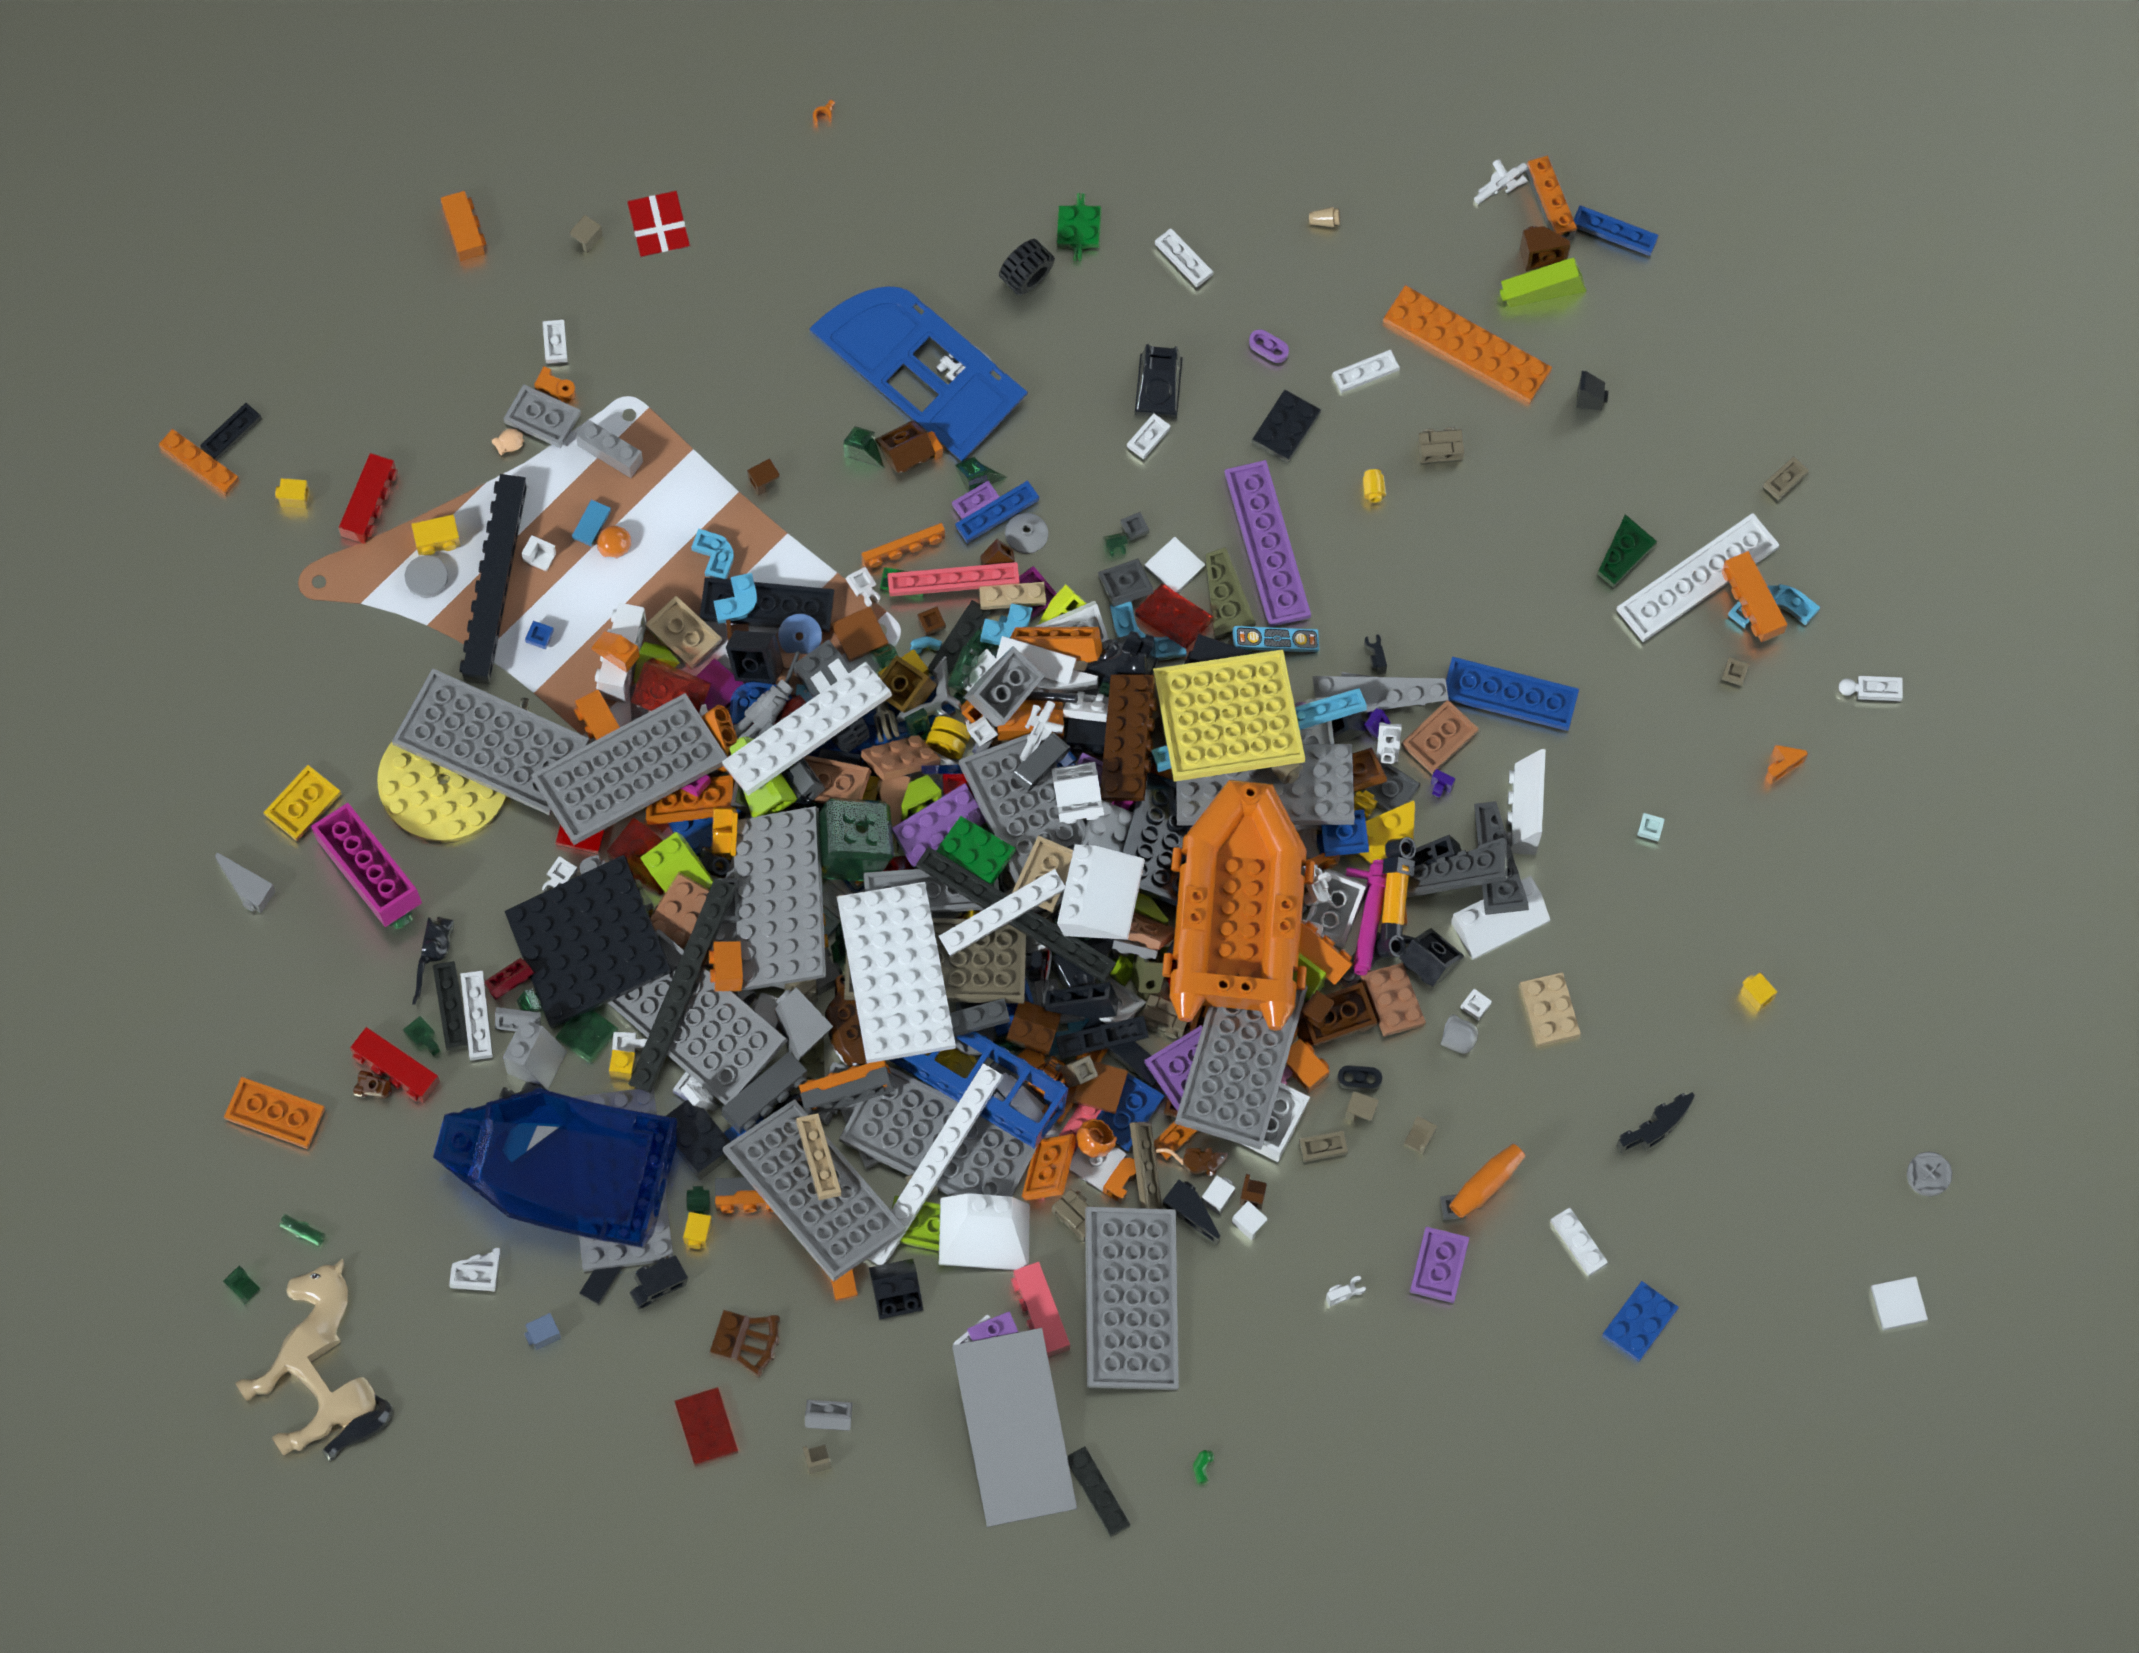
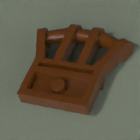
(732, 1335)

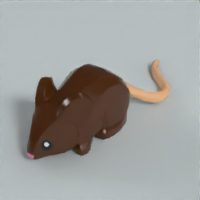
(1199, 1161)

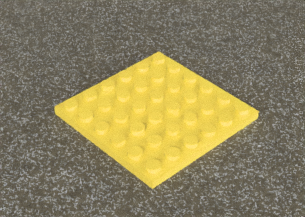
(1228, 715)

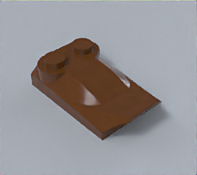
(1347, 1016)

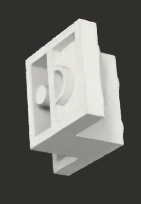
(1077, 792)

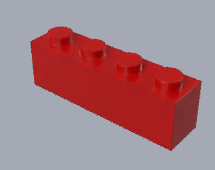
(368, 498)
(395, 1065)

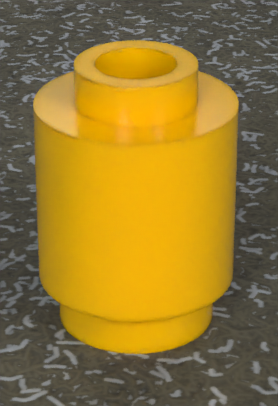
(1374, 485)

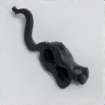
(434, 947)

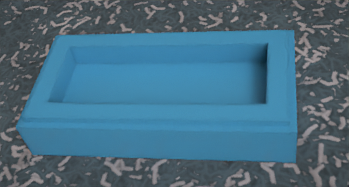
(591, 523)

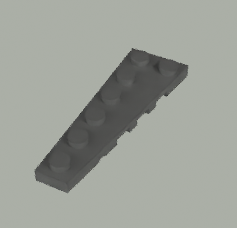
(1466, 869)
(1502, 895)

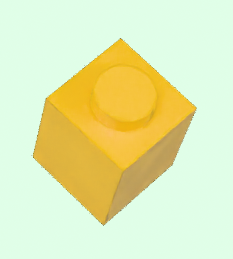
(292, 493)
(1758, 991)
(622, 1065)
(697, 1230)

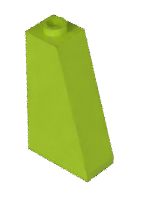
(1544, 284)
(770, 797)

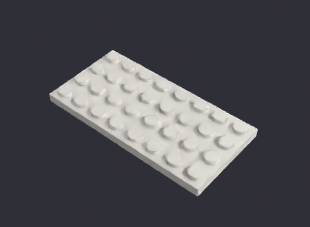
(896, 972)

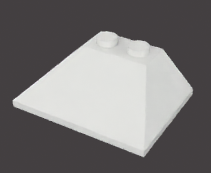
(984, 1231)

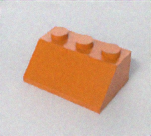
(1016, 724)

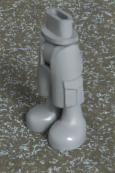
(763, 710)

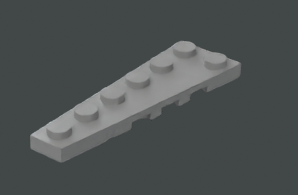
(1384, 691)

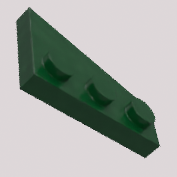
(1625, 552)

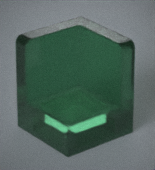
(241, 1285)

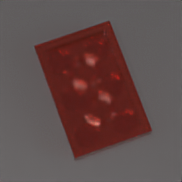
(1173, 616)
(706, 1426)

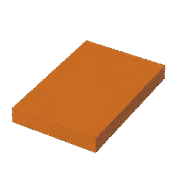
(1049, 1167)

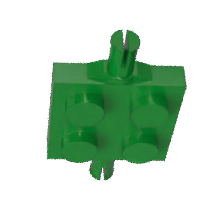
(1079, 227)

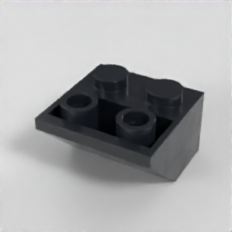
(896, 1288)

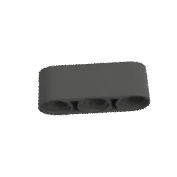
(1041, 762)

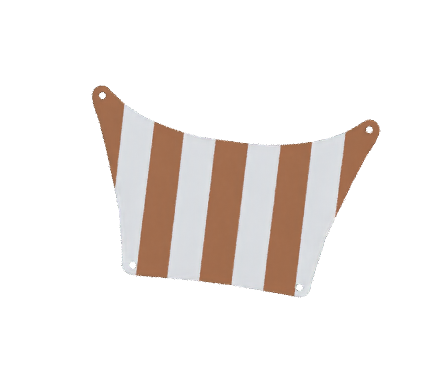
(576, 596)

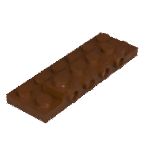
(1128, 737)

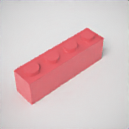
(1040, 1307)

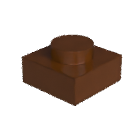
(931, 621)

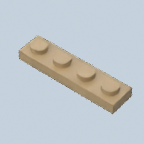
(818, 1156)

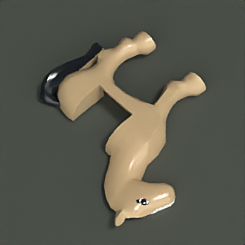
(349, 1405)

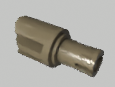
(885, 717)

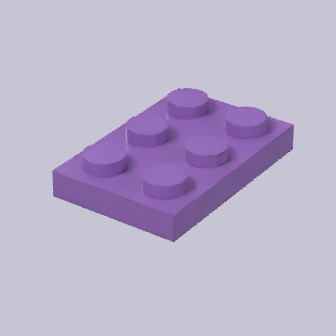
(1439, 1264)

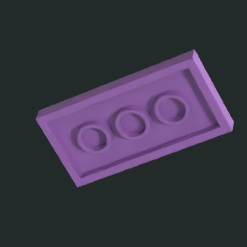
(935, 821)

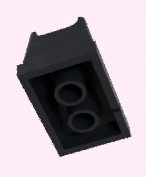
(1159, 382)
(1125, 657)
(1073, 976)

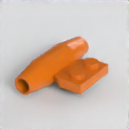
(1487, 1181)

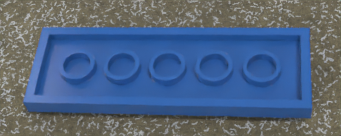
(1511, 693)

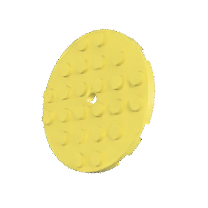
(433, 809)

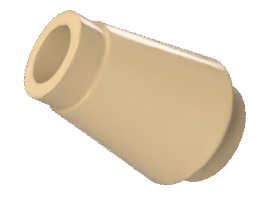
(1325, 217)

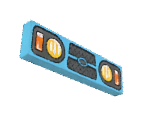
(1276, 639)

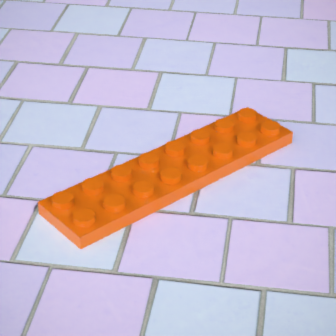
(1467, 344)

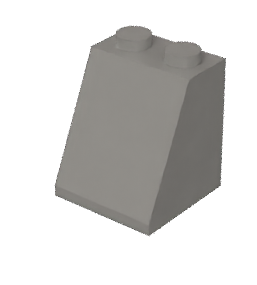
(800, 1022)
(534, 1055)

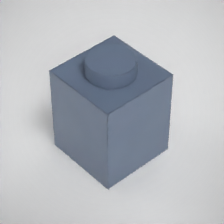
(542, 1332)

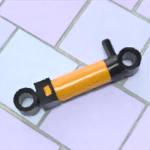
(1398, 870)

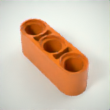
(722, 728)

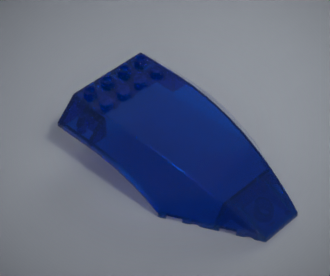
(588, 1178)

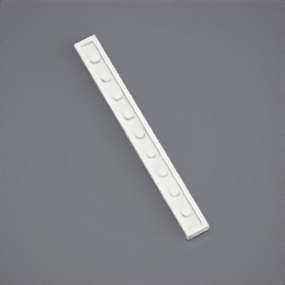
(941, 1154)

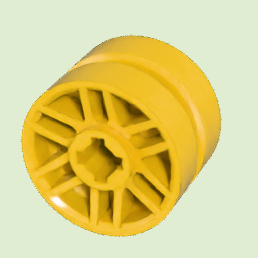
(948, 737)

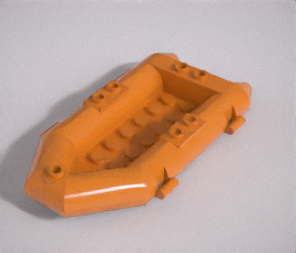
(1239, 907)

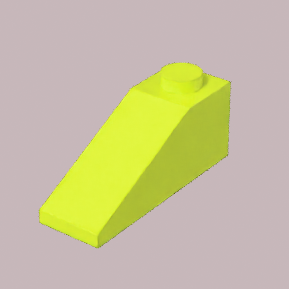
(1062, 603)

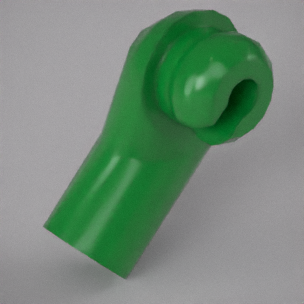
(1200, 1463)

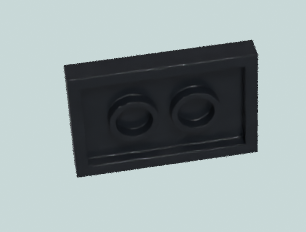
(1286, 426)

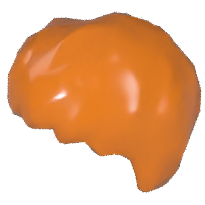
(1095, 1138)

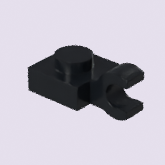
(1378, 658)

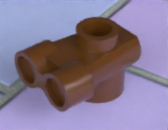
(371, 1086)

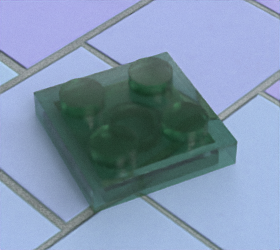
(587, 1035)

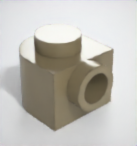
(1287, 773)

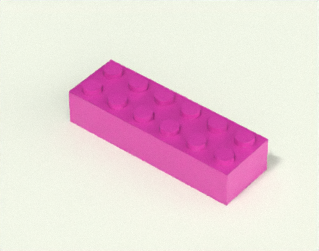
(366, 864)

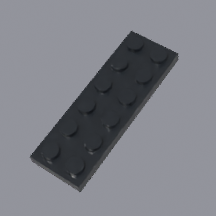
(773, 604)

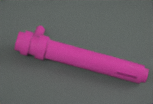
(1371, 915)

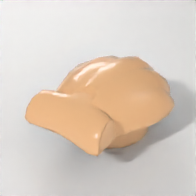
(508, 441)

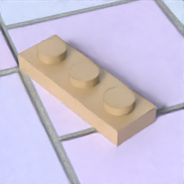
(1003, 595)

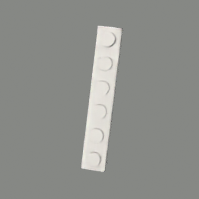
(1002, 912)

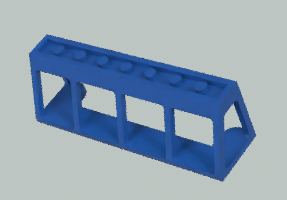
(995, 1111)

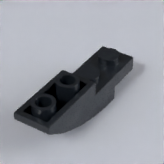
(1664, 1119)

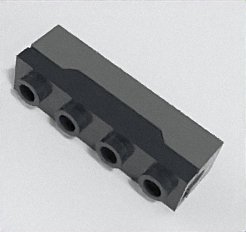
(800, 778)

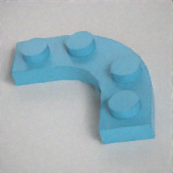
(1786, 598)
(1124, 623)

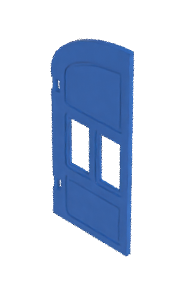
(883, 331)

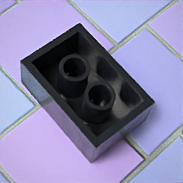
(698, 1139)

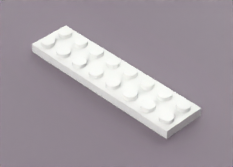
(1694, 578)
(806, 728)

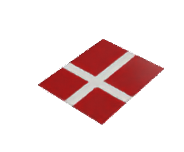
(658, 223)

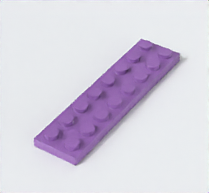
(1267, 543)

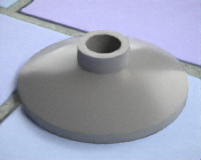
(1026, 542)

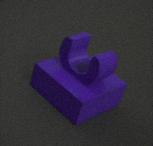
(1375, 718)
(1441, 783)

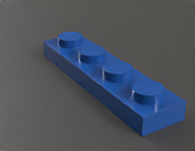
(1615, 230)
(997, 512)

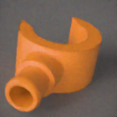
(823, 110)

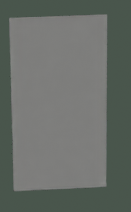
(1014, 1427)

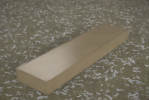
(1146, 1165)

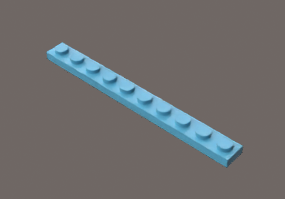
(1307, 716)

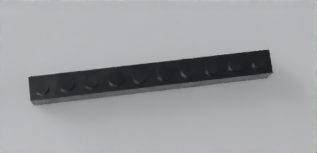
(494, 579)

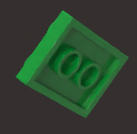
(976, 850)

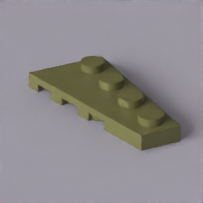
(1226, 595)

